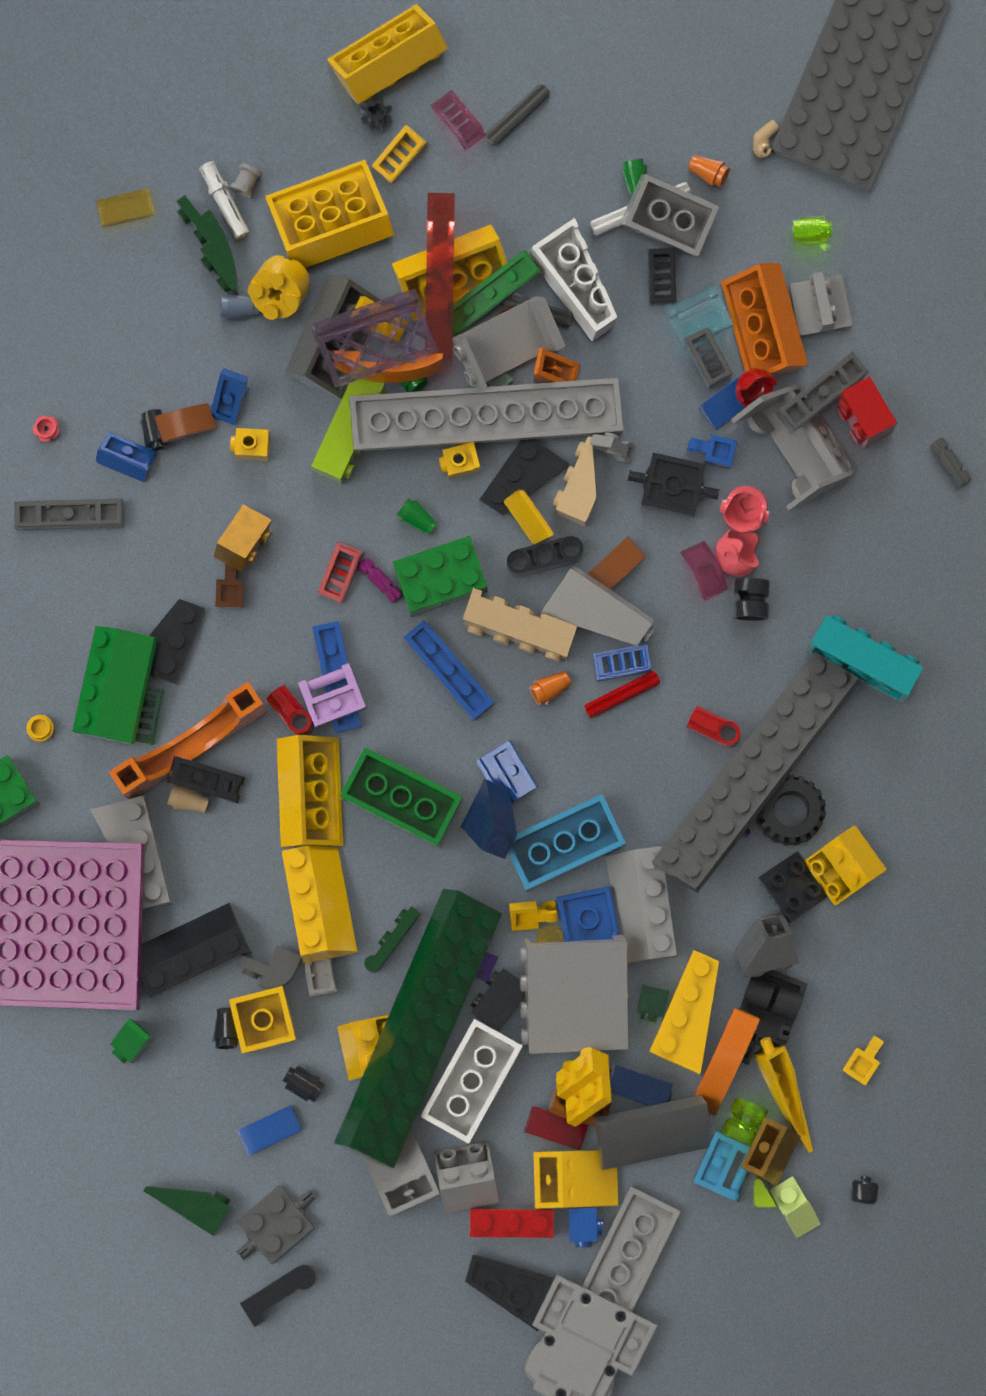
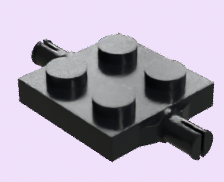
(673, 485)

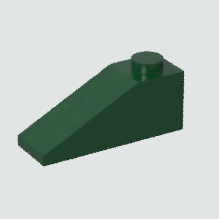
(198, 1207)

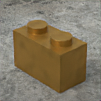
(242, 538)
(770, 1151)

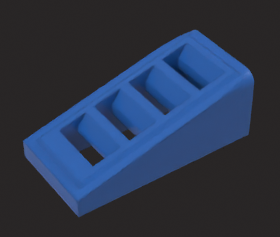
(623, 672)

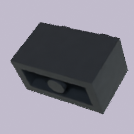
(499, 1000)

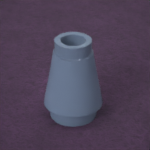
(236, 306)

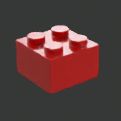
(865, 413)

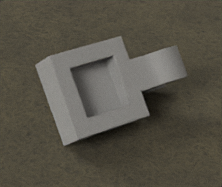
(612, 445)

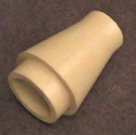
(187, 800)

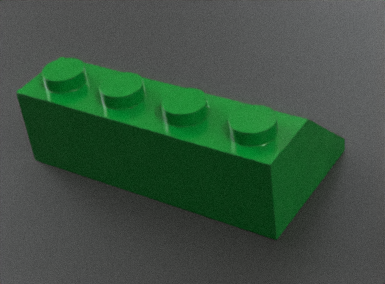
(114, 685)

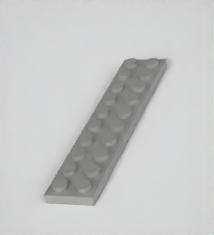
(485, 414)

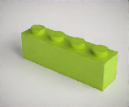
(336, 450)

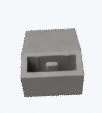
(408, 1181)

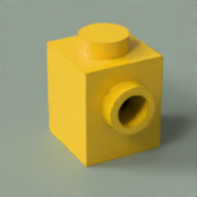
(251, 444)

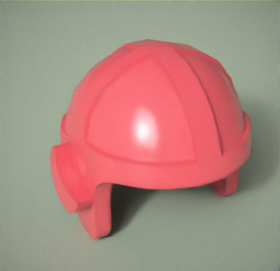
(745, 509)
(737, 553)

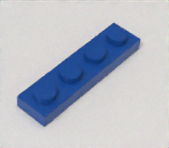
(331, 657)
(448, 670)

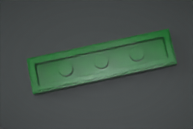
(493, 291)

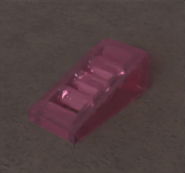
(468, 133)

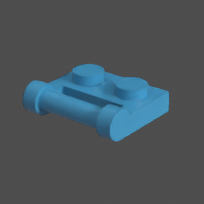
(717, 1164)

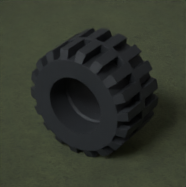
(809, 827)

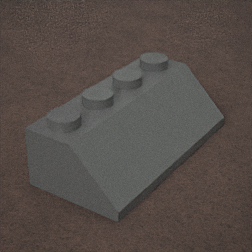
(307, 360)

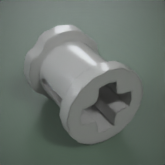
(245, 180)

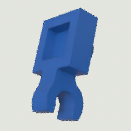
(718, 450)

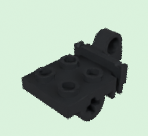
(776, 1002)

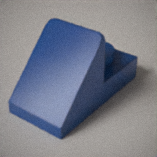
(229, 396)

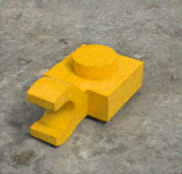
(527, 914)
(862, 1063)

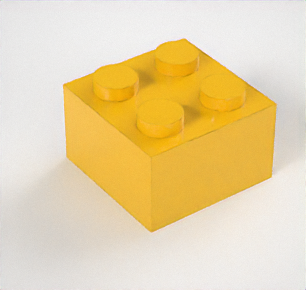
(263, 1020)

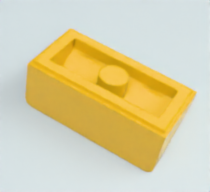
(528, 516)

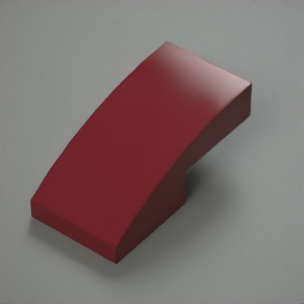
(555, 1128)

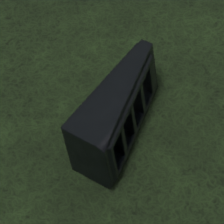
(661, 252)

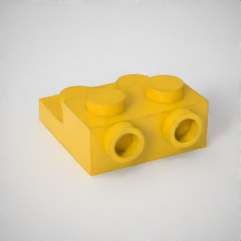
(584, 1085)

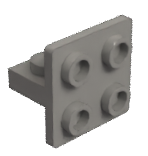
(820, 304)

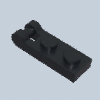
(204, 779)

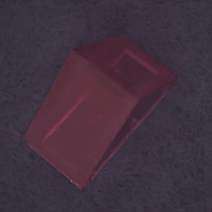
(704, 570)

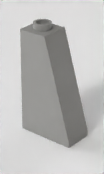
(597, 608)

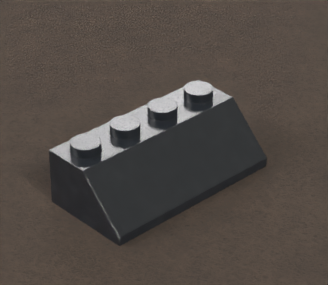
(192, 951)

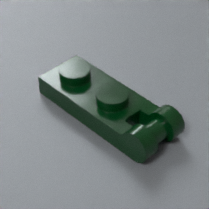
(391, 940)

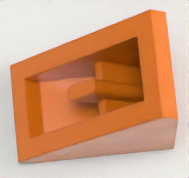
(554, 368)

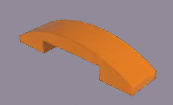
(404, 373)
(727, 1058)

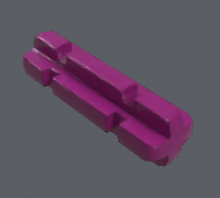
(380, 579)

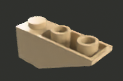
(580, 492)

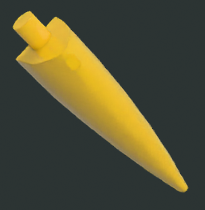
(782, 1083)

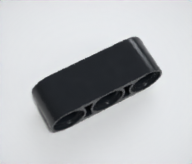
(555, 547)

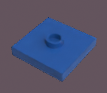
(588, 915)

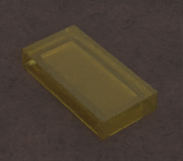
(125, 207)

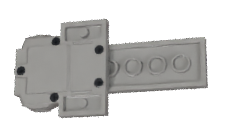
(593, 1325)

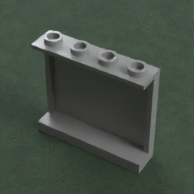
(574, 995)

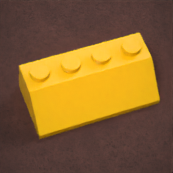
(388, 54)
(475, 259)
(309, 791)
(319, 902)

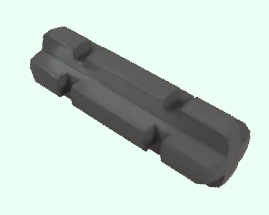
(950, 462)

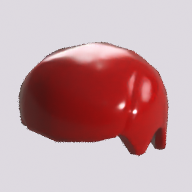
(753, 385)

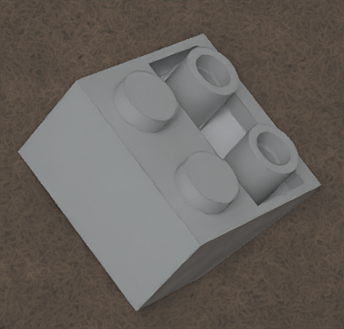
(466, 1176)

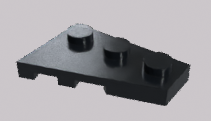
(510, 1287)

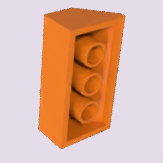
(764, 320)

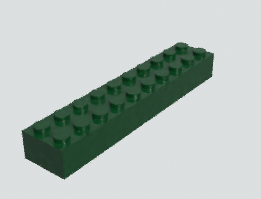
(418, 1028)

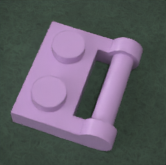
(333, 704)

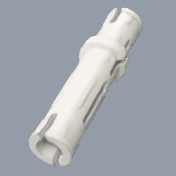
(221, 194)

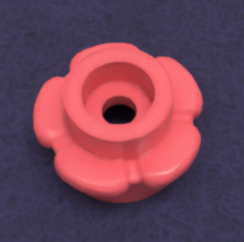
(41, 423)

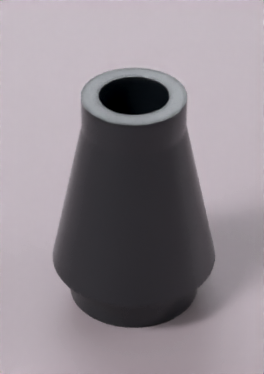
(224, 1031)

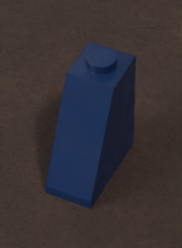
(491, 819)
(638, 1086)

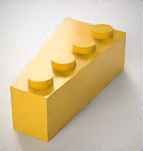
(686, 1021)

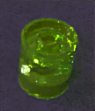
(739, 1130)

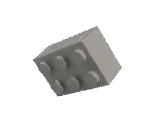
(669, 215)

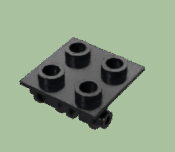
(792, 887)

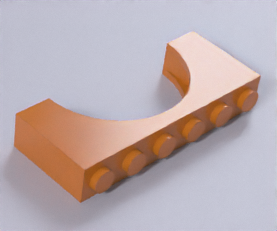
(233, 714)

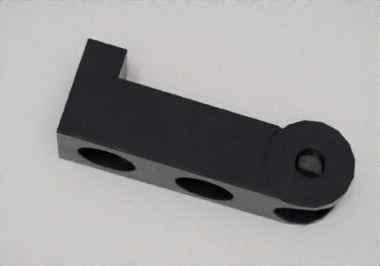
(298, 1278)

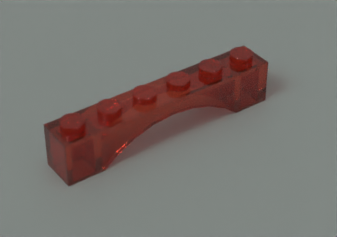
(440, 270)

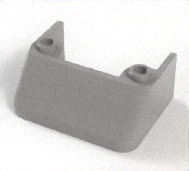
(810, 450)

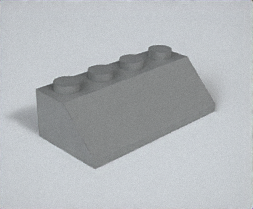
(641, 904)

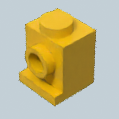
(469, 465)

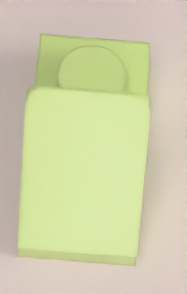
(794, 1207)

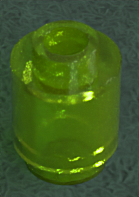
(811, 230)

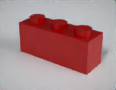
(512, 1223)

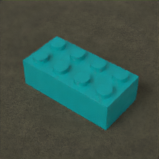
(865, 658)

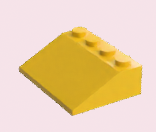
(330, 215)

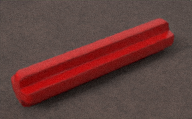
(622, 694)

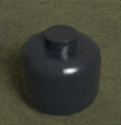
(864, 1191)

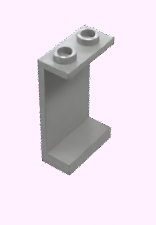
(507, 341)

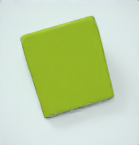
(761, 1196)

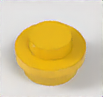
(40, 728)

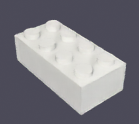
(471, 1081)

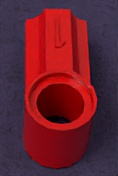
(289, 710)
(712, 726)

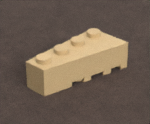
(518, 626)

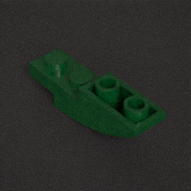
(216, 252)

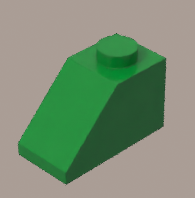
(131, 1041)

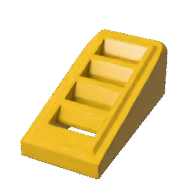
(392, 147)

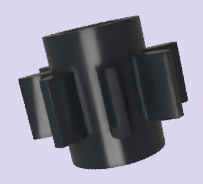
(372, 108)

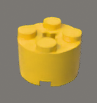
(279, 287)

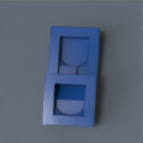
(269, 1130)

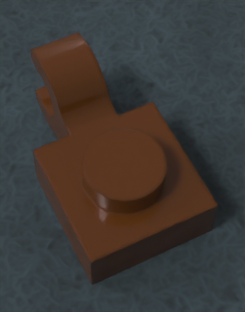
(229, 591)

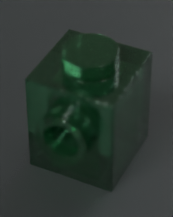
(652, 1003)

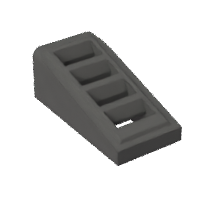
(704, 371)

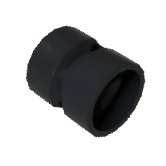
(751, 599)

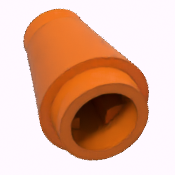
(710, 170)
(548, 688)

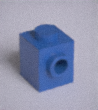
(584, 1226)

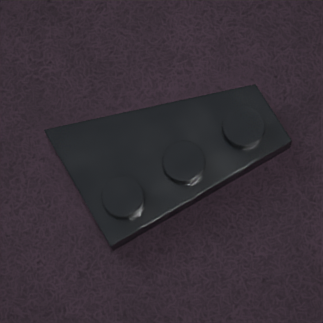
(525, 469)
(175, 640)

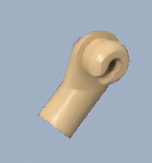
(762, 137)

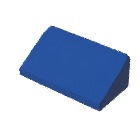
(722, 405)
(125, 457)

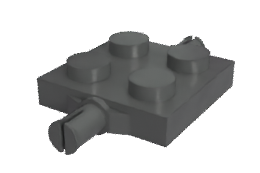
(275, 1224)

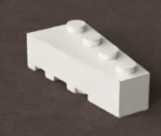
(575, 279)

